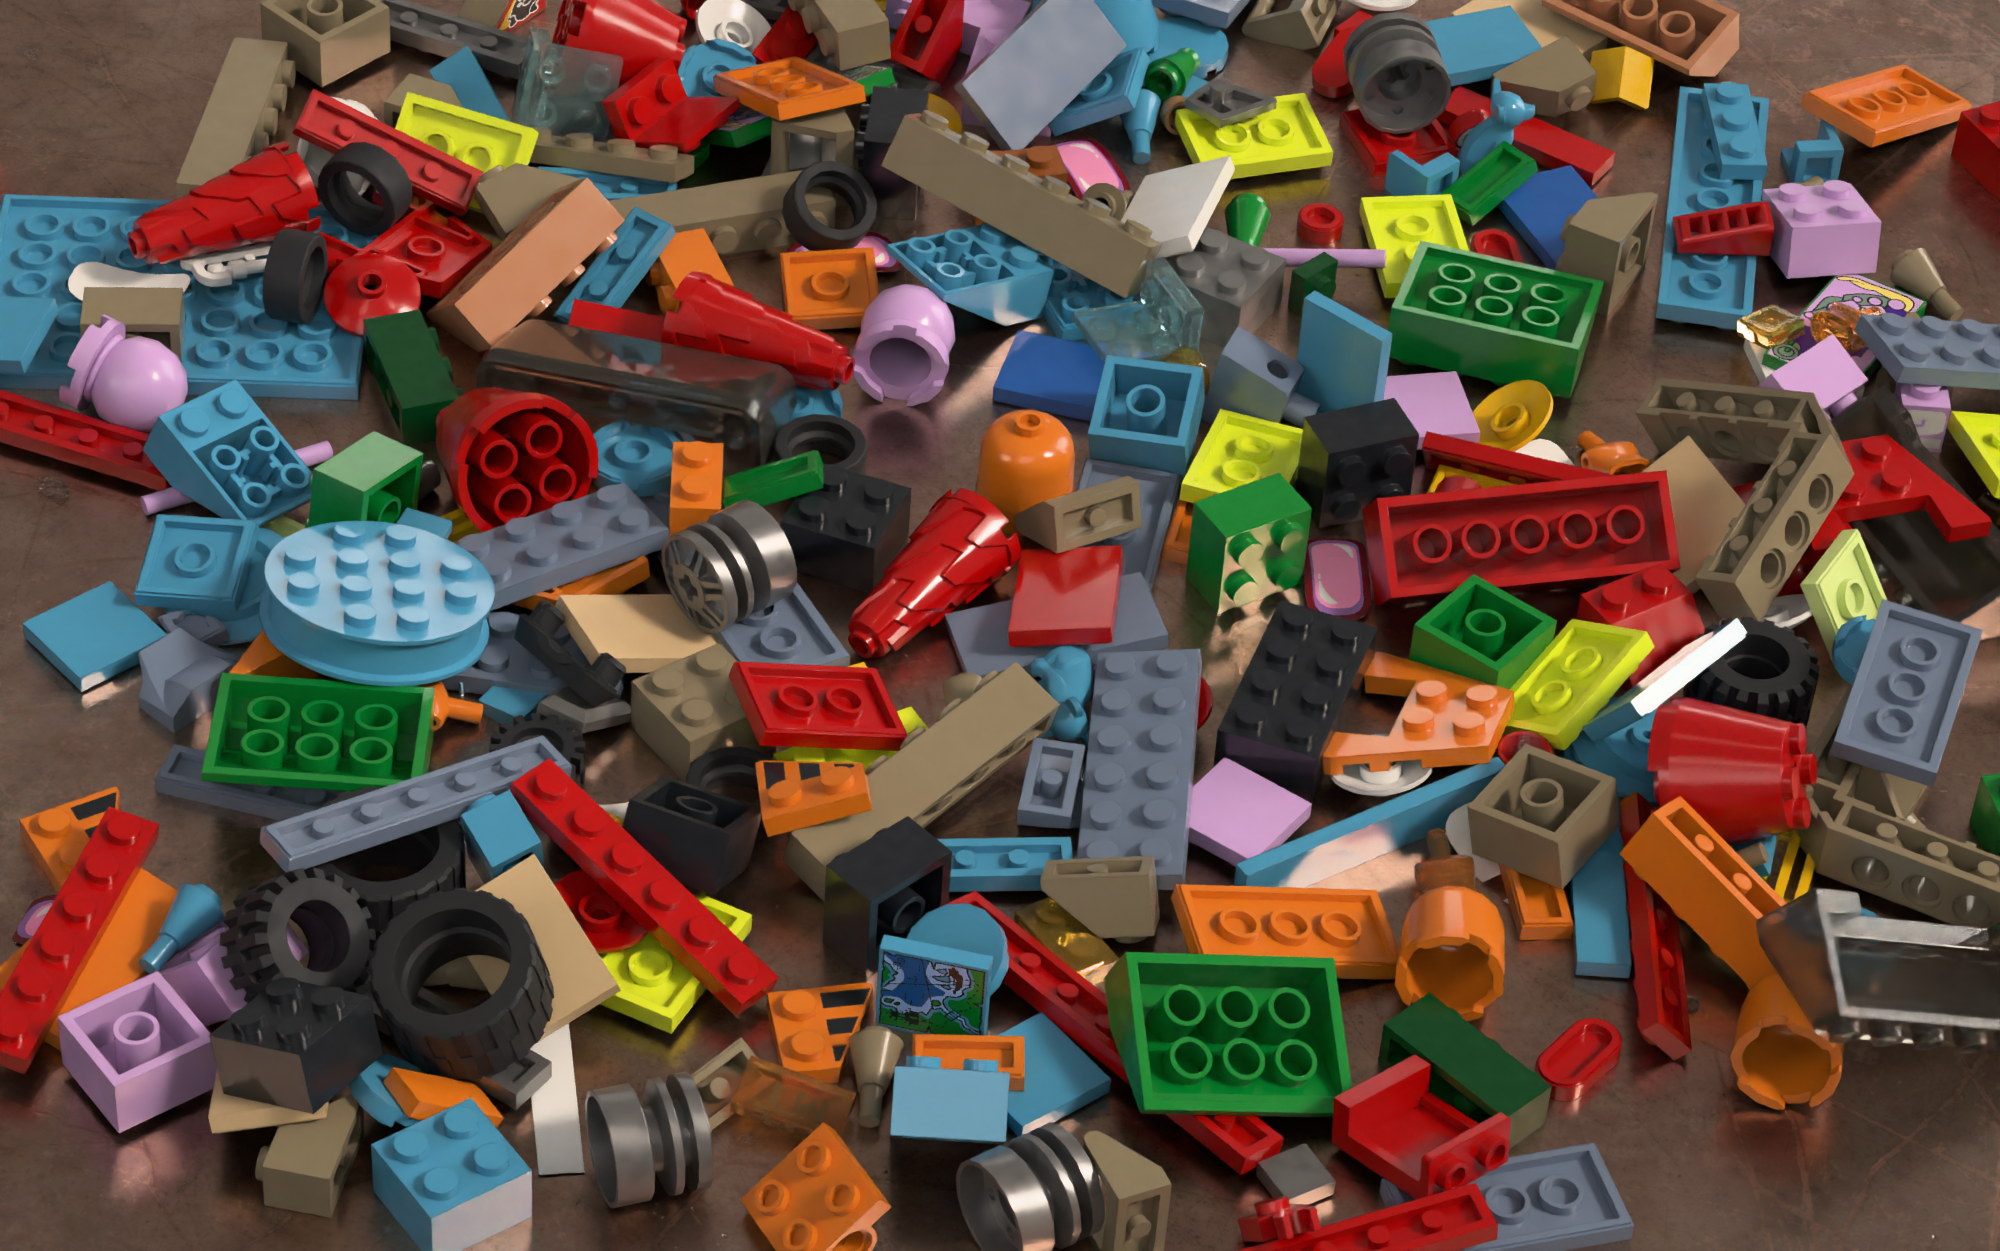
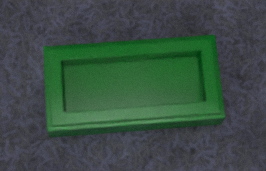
(1490, 182)
(775, 480)

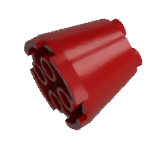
(623, 28)
(513, 454)
(1732, 768)

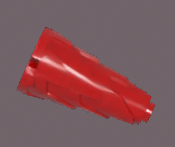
(230, 210)
(733, 324)
(945, 564)

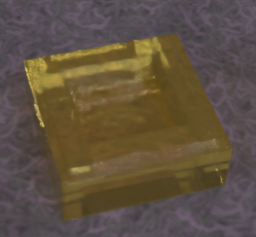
(1770, 327)

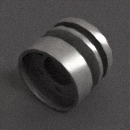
(1396, 72)
(729, 566)
(661, 1137)
(1031, 1193)

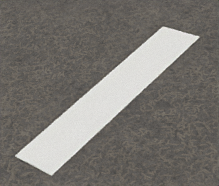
(557, 1109)

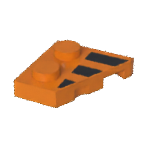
(809, 793)
(63, 832)
(815, 1027)

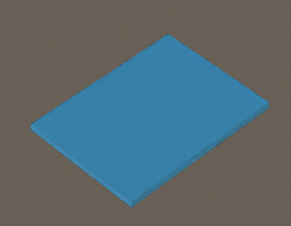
(224, 325)

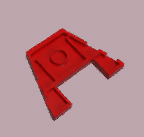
(424, 240)
(1892, 483)

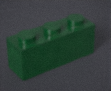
(409, 373)
(1466, 1066)

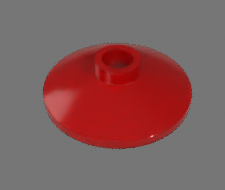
(349, 300)
(599, 915)

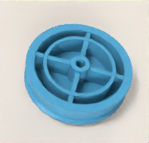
(376, 603)

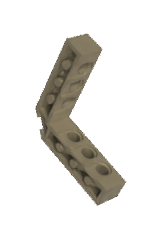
(1787, 504)
(1891, 855)

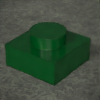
(1314, 275)

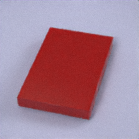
(1066, 597)
(817, 706)

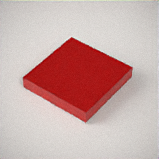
(1375, 145)

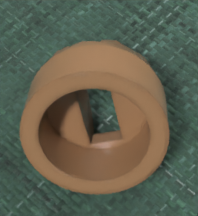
(1166, 112)

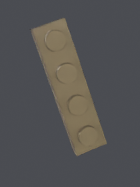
(614, 157)

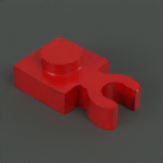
(1278, 1220)

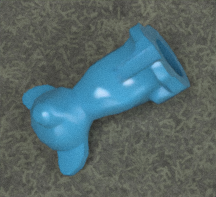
(1506, 113)
(1070, 681)

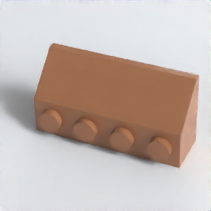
(1683, 34)
(528, 266)

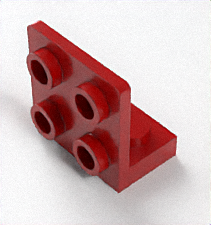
(657, 111)

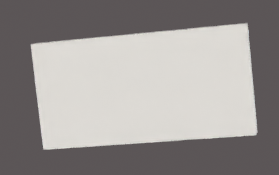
(1180, 203)

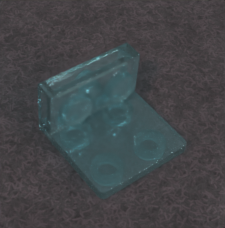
(564, 87)
(1146, 328)

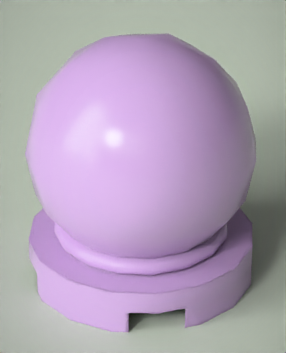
(904, 345)
(124, 378)

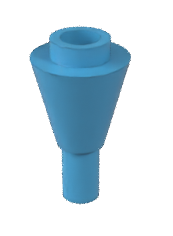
(1141, 124)
(191, 915)

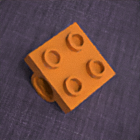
(817, 1198)

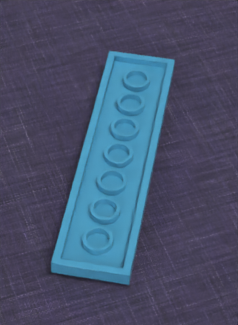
(1704, 286)

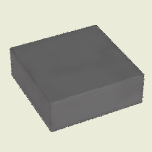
(1296, 1175)

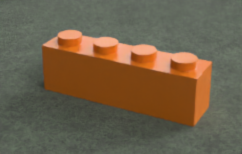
(1705, 885)

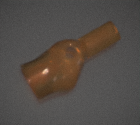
(1840, 321)
(1442, 867)

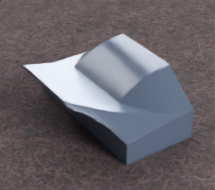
(181, 678)
(1053, 785)

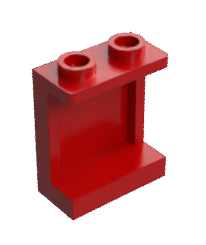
(1414, 1135)

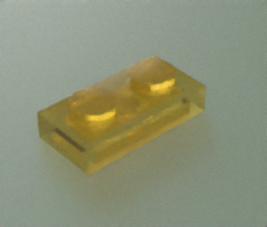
(1067, 939)

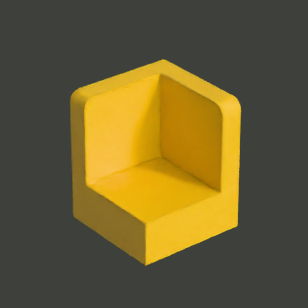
(1622, 76)

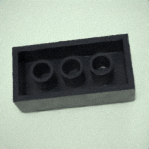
(1296, 696)

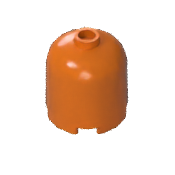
(1024, 462)
(1453, 950)
(1779, 1052)

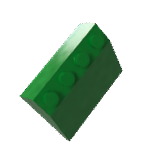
(1493, 318)
(318, 733)
(1229, 1033)

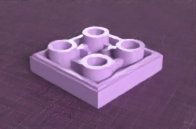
(1434, 404)
(1242, 813)

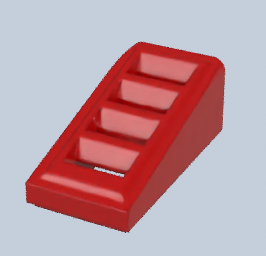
(1726, 230)

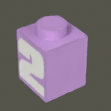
(1929, 410)

